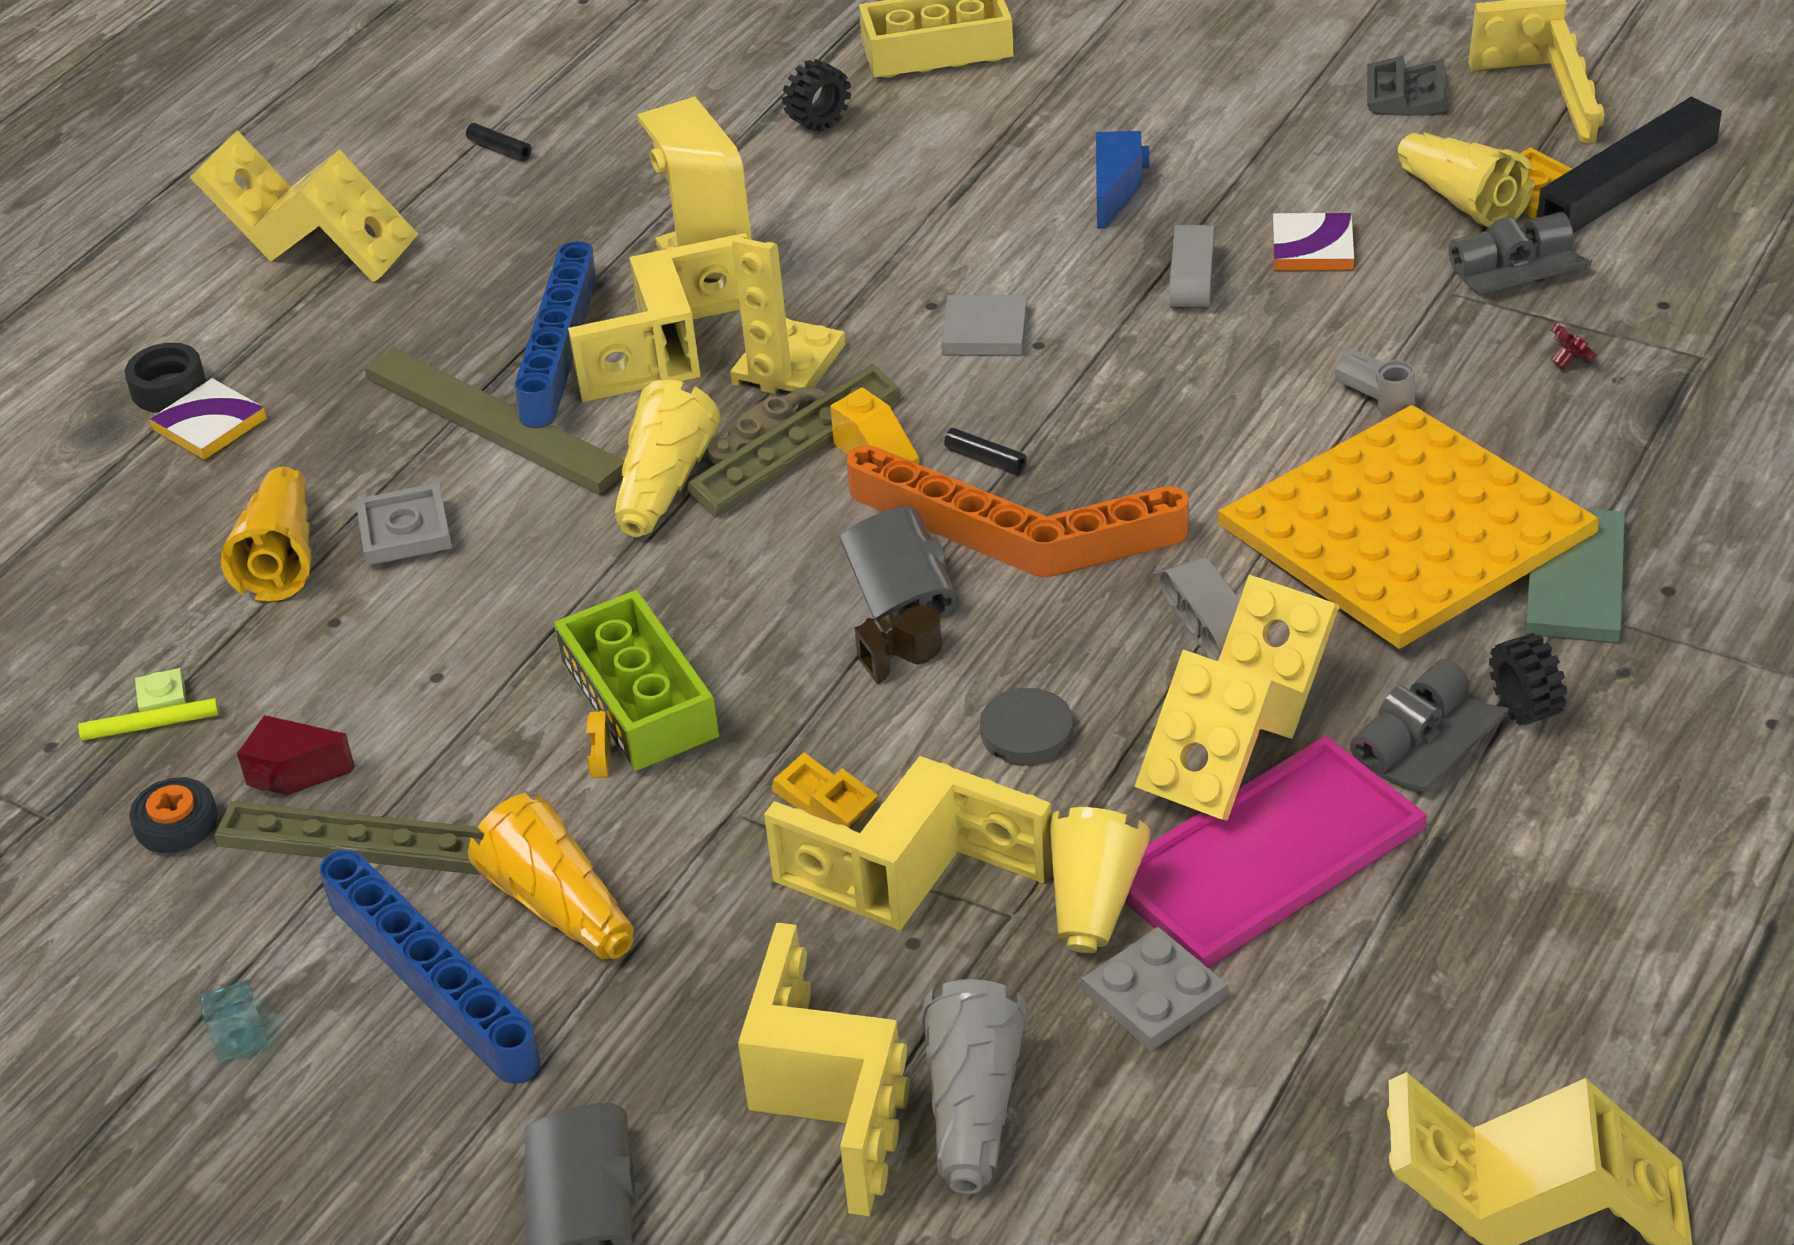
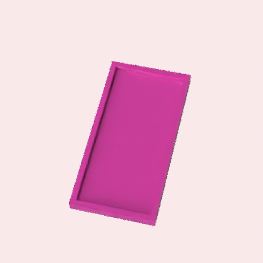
(1282, 847)

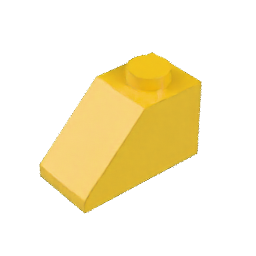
(867, 420)

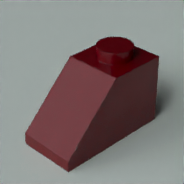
(293, 756)

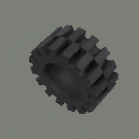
(803, 89)
(1528, 679)

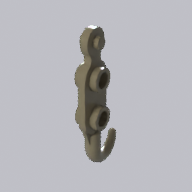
(760, 420)

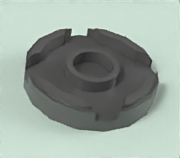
(1026, 725)

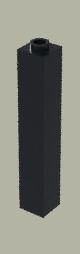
(1632, 163)

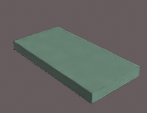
(1582, 588)

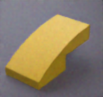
(821, 793)

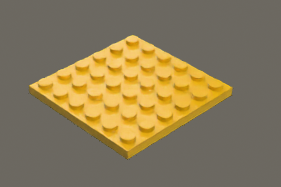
(1407, 524)

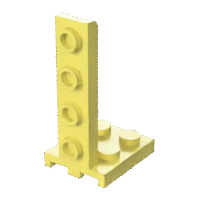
(1534, 34)
(777, 349)

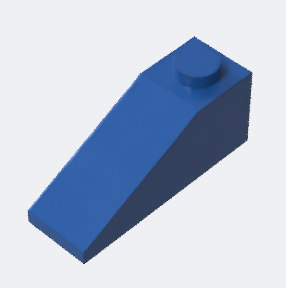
(1118, 171)

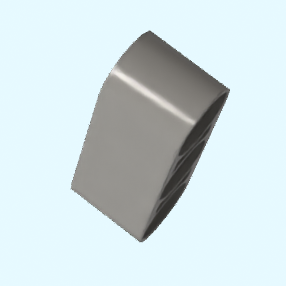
(1192, 266)
(1201, 602)

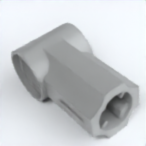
(1387, 382)

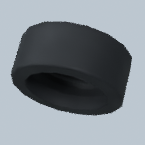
(158, 361)

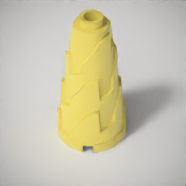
(1471, 176)
(664, 444)

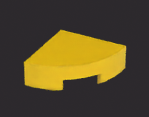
(601, 744)

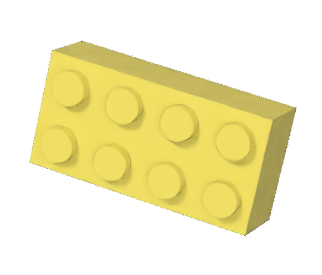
(933, 34)

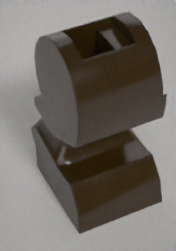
(910, 637)

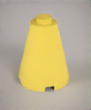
(1093, 873)

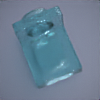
(233, 1021)

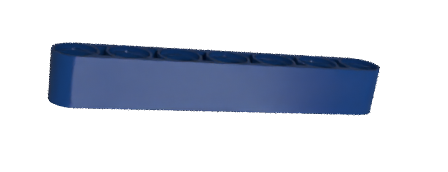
(549, 350)
(431, 966)

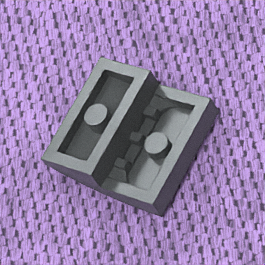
(1406, 90)

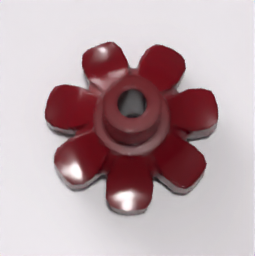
(1570, 347)

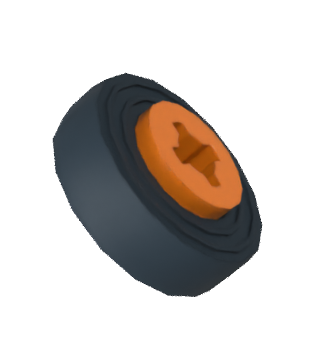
(173, 815)

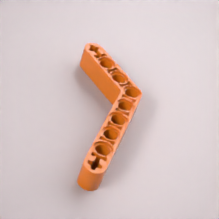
(1015, 533)

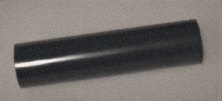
(498, 141)
(985, 450)

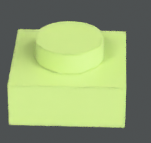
(160, 690)

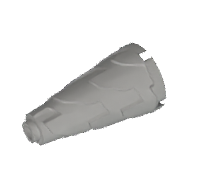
(971, 1062)

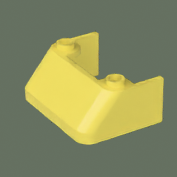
(701, 173)

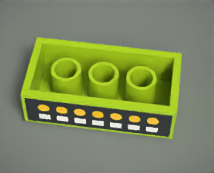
(639, 678)

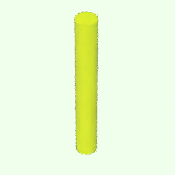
(148, 719)

